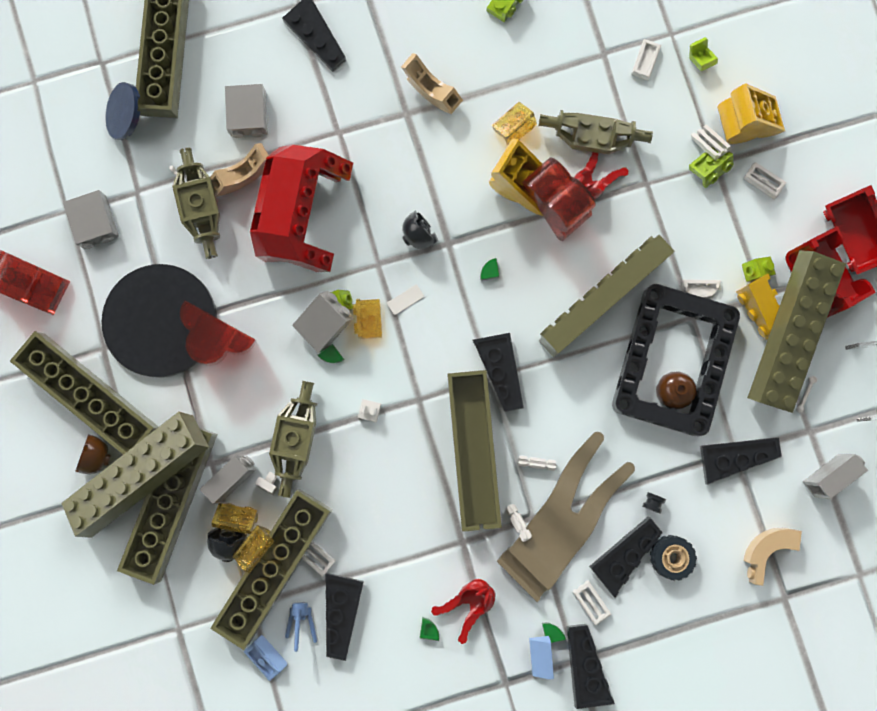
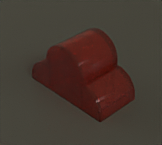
(559, 197)
(30, 283)
(211, 338)

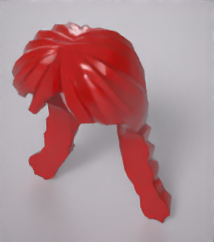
(597, 187)
(481, 600)

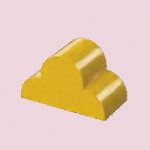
(750, 115)
(511, 170)

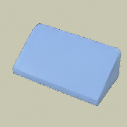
(265, 657)
(541, 657)

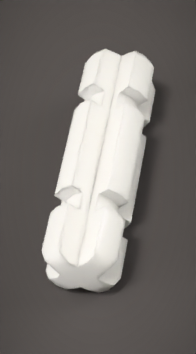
(537, 463)
(518, 523)

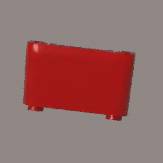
(858, 224)
(849, 291)

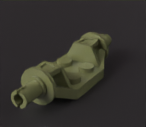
(595, 132)
(197, 203)
(293, 438)

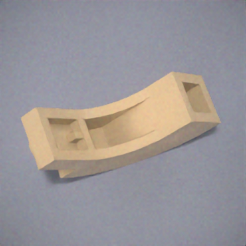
(436, 92)
(240, 174)
(764, 545)

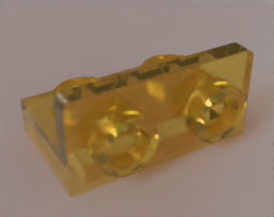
(515, 123)
(368, 318)
(234, 518)
(253, 548)

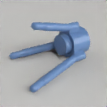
(299, 612)

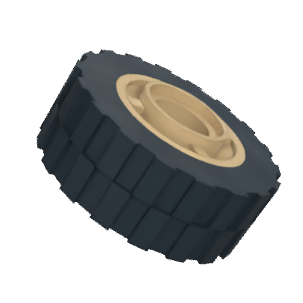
(684, 561)

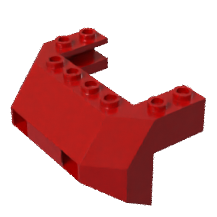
(286, 205)

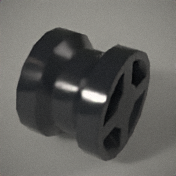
(654, 502)

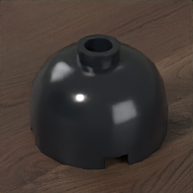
(417, 231)
(224, 543)

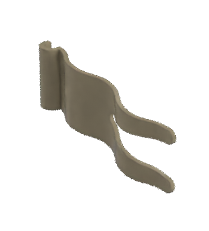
(557, 529)

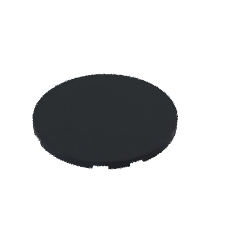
(144, 319)

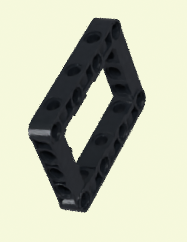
(712, 368)

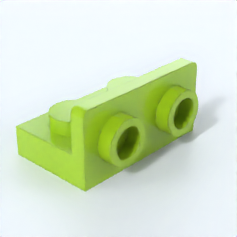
(502, 8)
(710, 169)

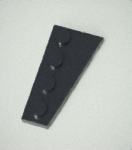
(312, 29)
(501, 368)
(734, 457)
(622, 558)
(341, 610)
(588, 680)

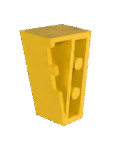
(760, 303)

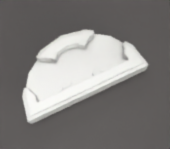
(701, 288)

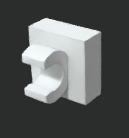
(369, 410)
(267, 484)

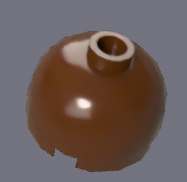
(676, 390)
(93, 456)

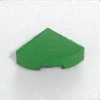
(490, 270)
(331, 355)
(429, 630)
(554, 632)

